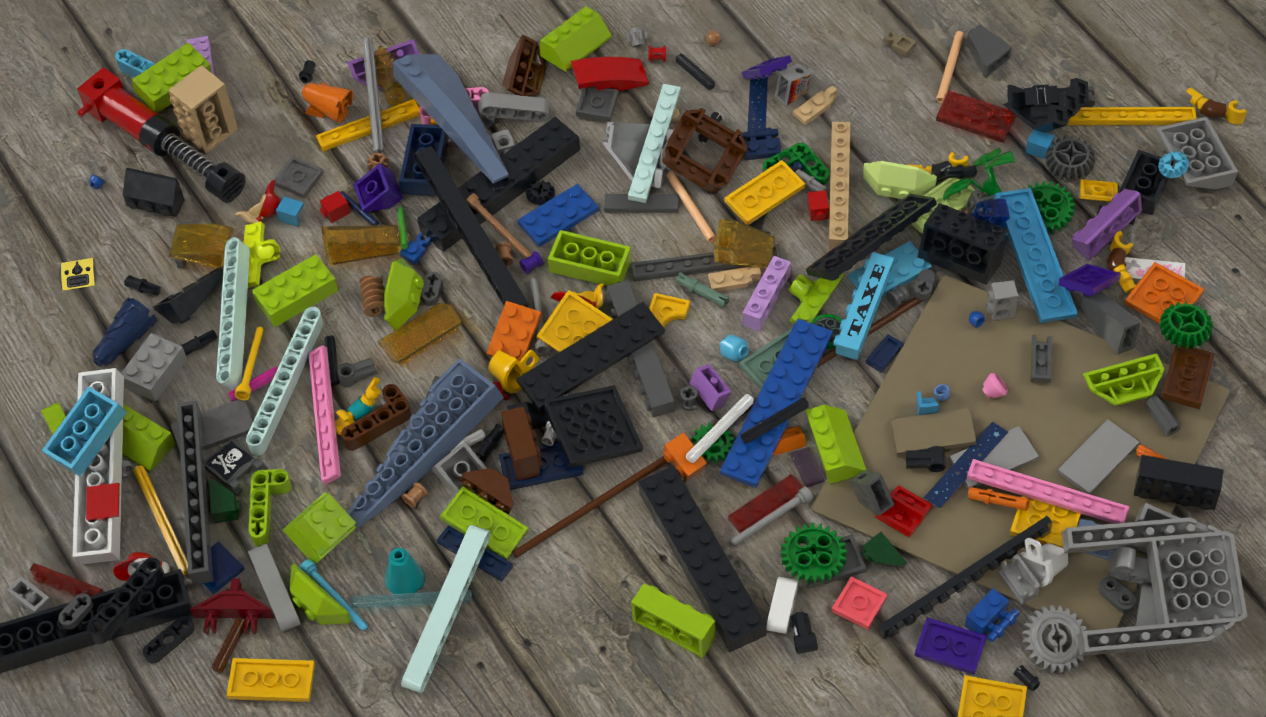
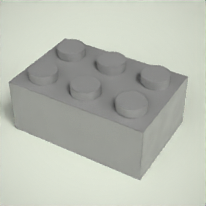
(153, 367)

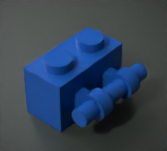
(988, 613)

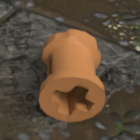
(503, 250)
(414, 495)

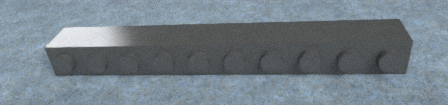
(195, 493)

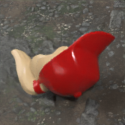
(264, 209)

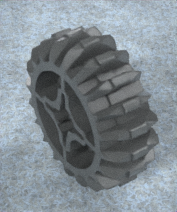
(1081, 158)

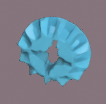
(1180, 166)

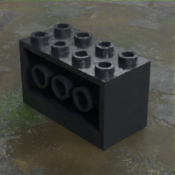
(962, 243)

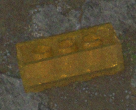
(420, 332)

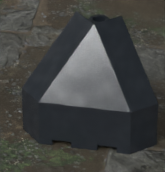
(1049, 117)

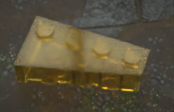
(359, 243)

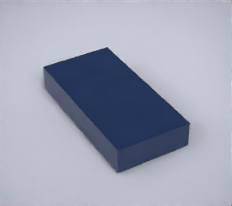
(884, 353)

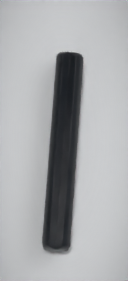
(774, 420)

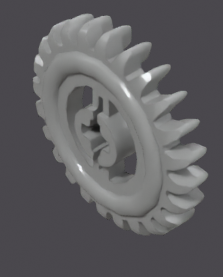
(1054, 619)

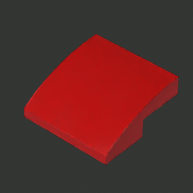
(907, 511)

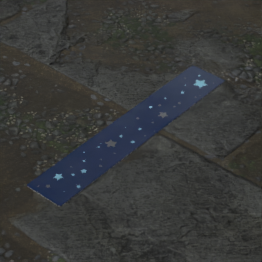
(757, 105)
(958, 472)

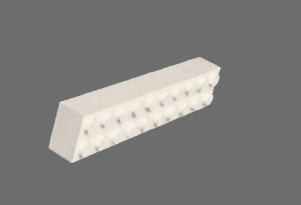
(98, 539)

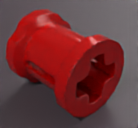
(651, 56)

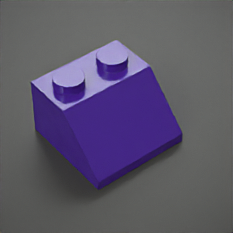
(378, 189)

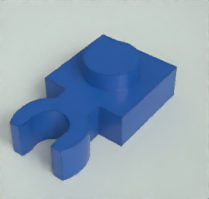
(415, 249)

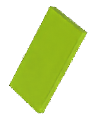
(471, 509)

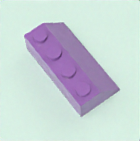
(1107, 223)

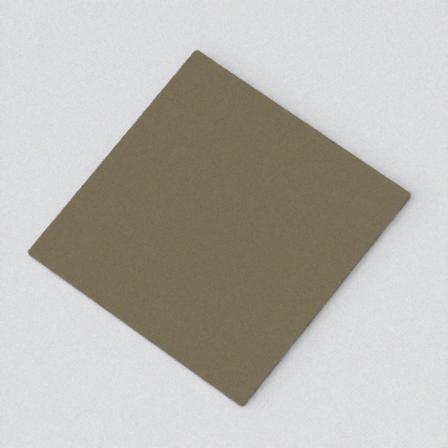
(1052, 416)

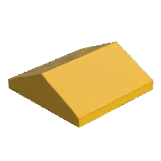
(1097, 190)

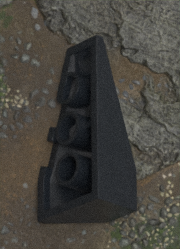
(183, 304)

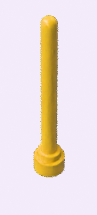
(243, 389)

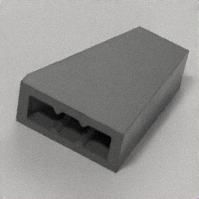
(987, 50)

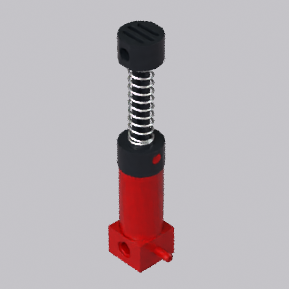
(106, 99)

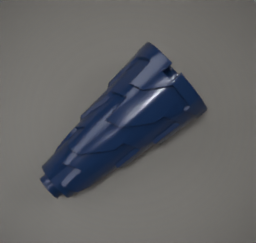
(128, 326)

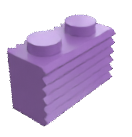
(710, 387)

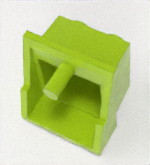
(320, 527)

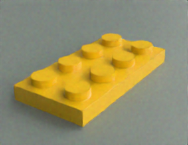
(764, 192)
(271, 680)

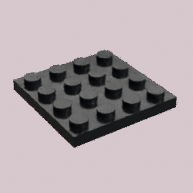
(592, 426)

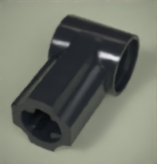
(932, 458)
(804, 638)

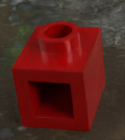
(818, 205)
(334, 207)

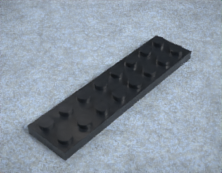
(871, 237)
(591, 355)

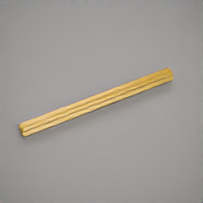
(161, 518)

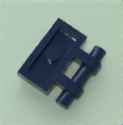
(761, 148)

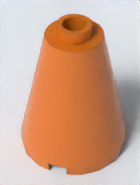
(329, 100)

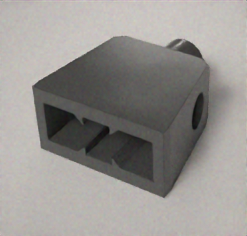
(868, 487)

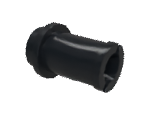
(306, 74)
(1027, 678)

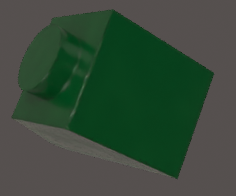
(223, 503)
(882, 552)

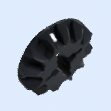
(547, 194)

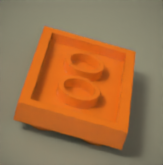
(514, 330)

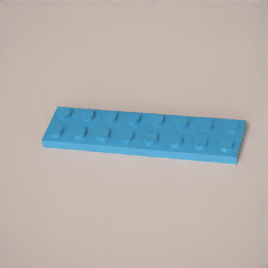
(1036, 257)

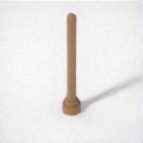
(474, 203)

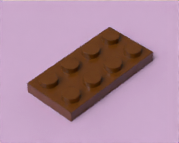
(1187, 376)

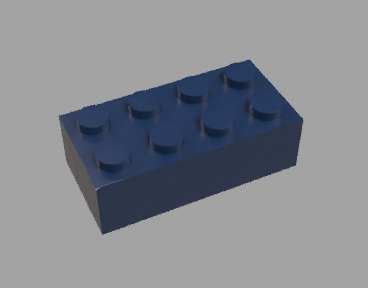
(420, 137)

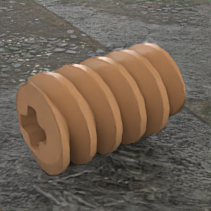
(372, 295)

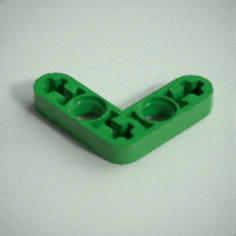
(794, 156)

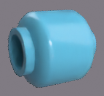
(734, 348)

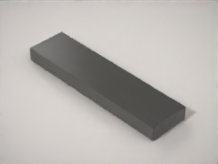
(655, 203)

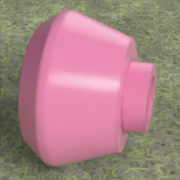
(994, 386)

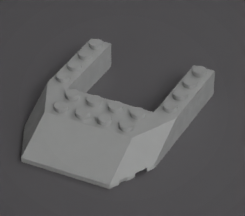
(1191, 578)

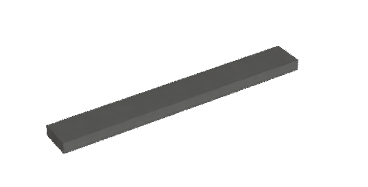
(686, 264)

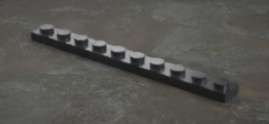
(960, 581)

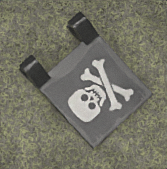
(232, 463)

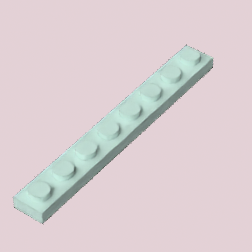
(654, 143)

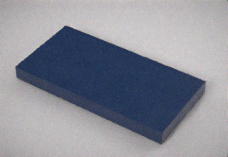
(553, 468)

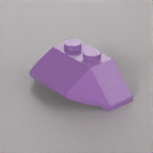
(398, 51)

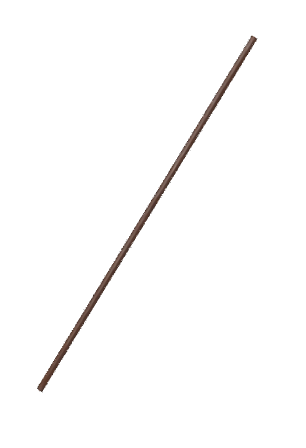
(661, 461)

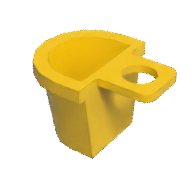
(508, 369)

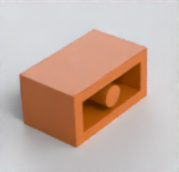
(676, 451)

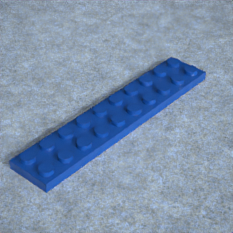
(782, 388)

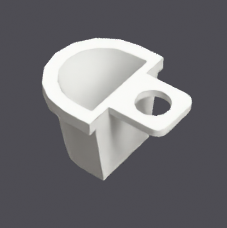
(1044, 560)

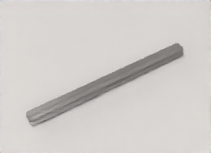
(373, 97)

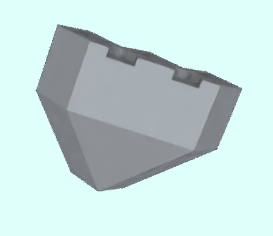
(625, 145)

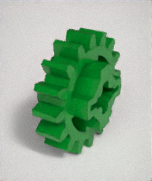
(717, 449)

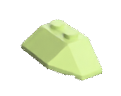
(898, 179)

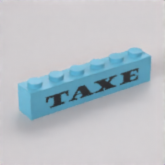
(864, 305)

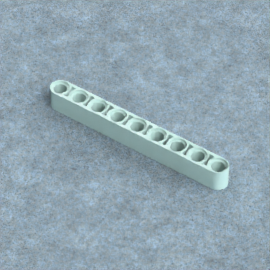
(233, 314)
(311, 325)
(445, 609)

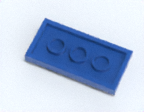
(558, 214)

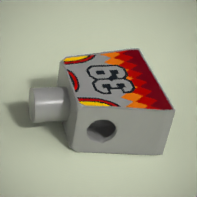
(793, 83)

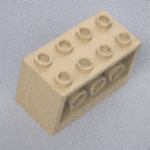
(203, 109)

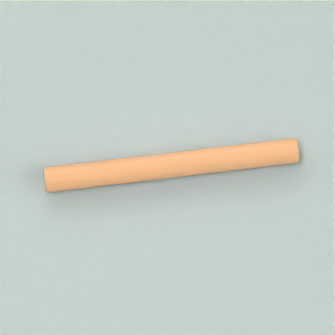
(949, 69)
(691, 207)

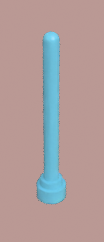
(310, 569)

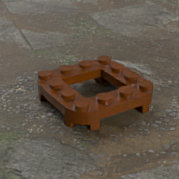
(732, 142)

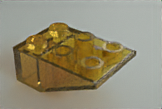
(742, 244)

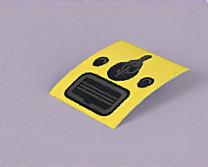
(77, 274)

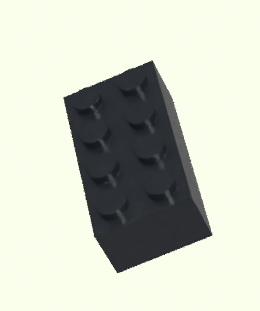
(1178, 482)

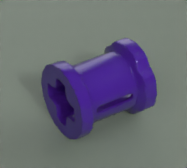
(531, 262)

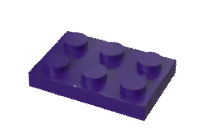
(764, 69)
(1089, 279)
(950, 645)

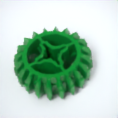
(1186, 325)

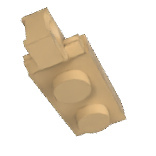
(815, 106)
(733, 278)

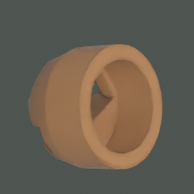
(713, 38)

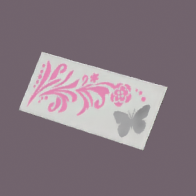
(1139, 267)

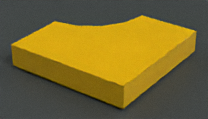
(669, 308)

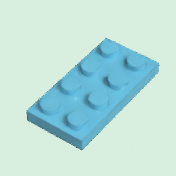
(905, 269)

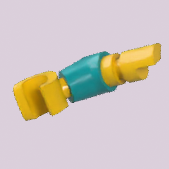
(359, 408)

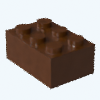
(521, 443)

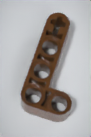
(374, 420)

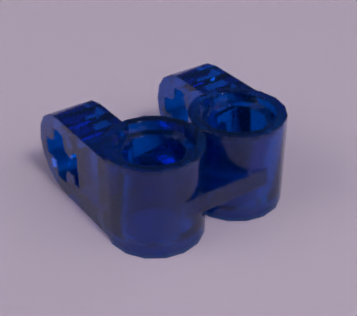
(993, 211)

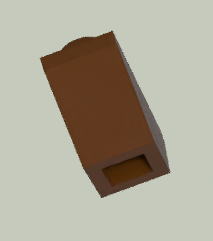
(489, 486)

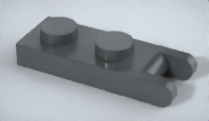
(1041, 360)

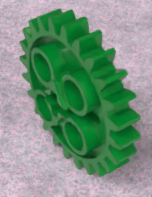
(1061, 211)
(814, 569)

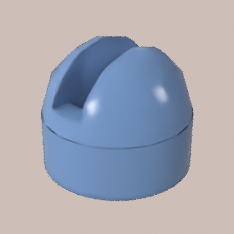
(942, 392)

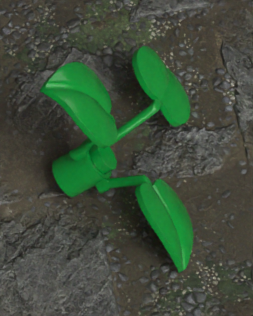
(990, 185)

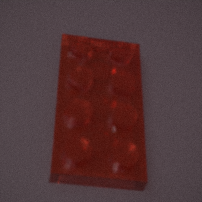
(976, 116)

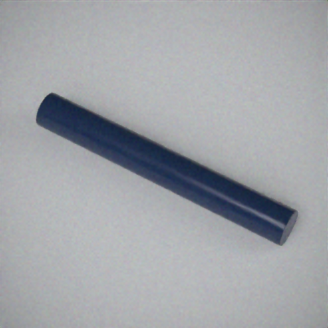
(356, 207)

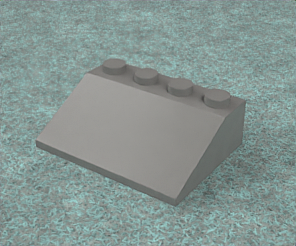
(1207, 157)

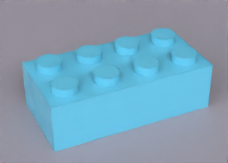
(84, 431)

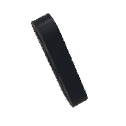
(167, 648)

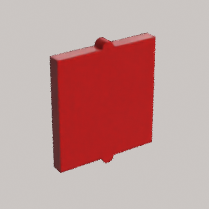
(102, 501)

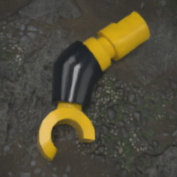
(938, 169)

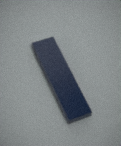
(490, 561)

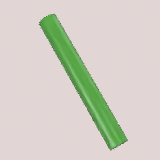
(402, 228)

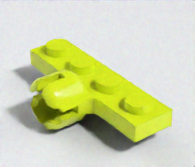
(260, 251)

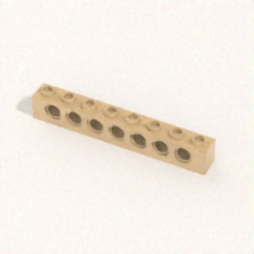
(839, 183)

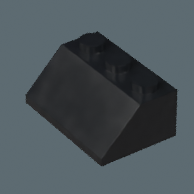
(152, 192)

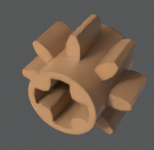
(375, 159)

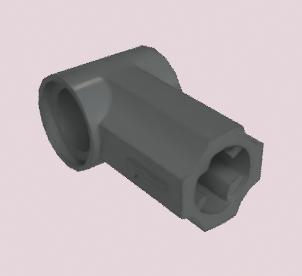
(355, 372)

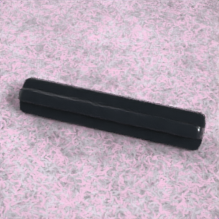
(695, 71)
(332, 359)

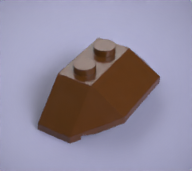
(525, 69)

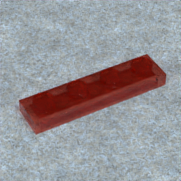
(765, 503)
(61, 581)

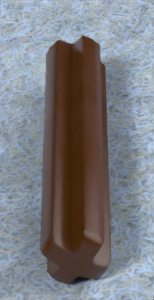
(229, 645)

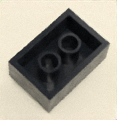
(1146, 179)

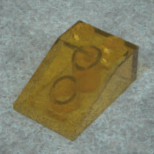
(201, 243)

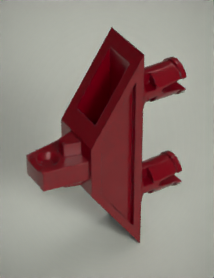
(231, 604)

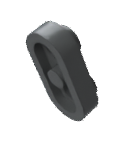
(1116, 593)

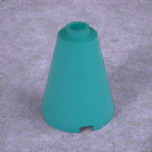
(403, 573)

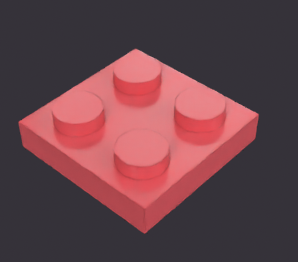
(859, 603)

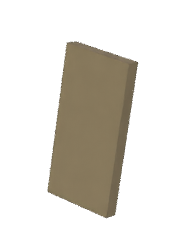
(940, 429)

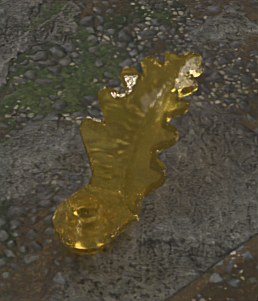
(386, 77)

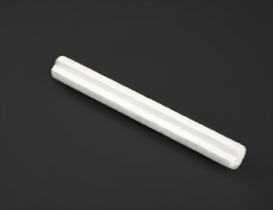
(720, 427)

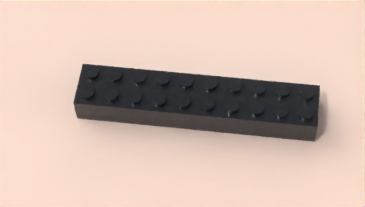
(525, 163)
(702, 559)
(43, 637)

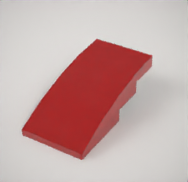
(609, 72)

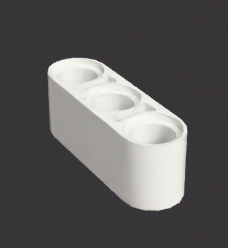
(782, 605)

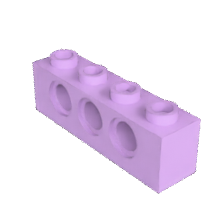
(766, 293)

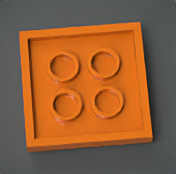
(1159, 290)

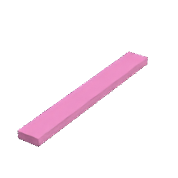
(324, 415)
(1047, 492)

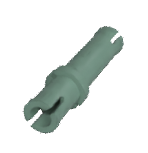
(695, 286)

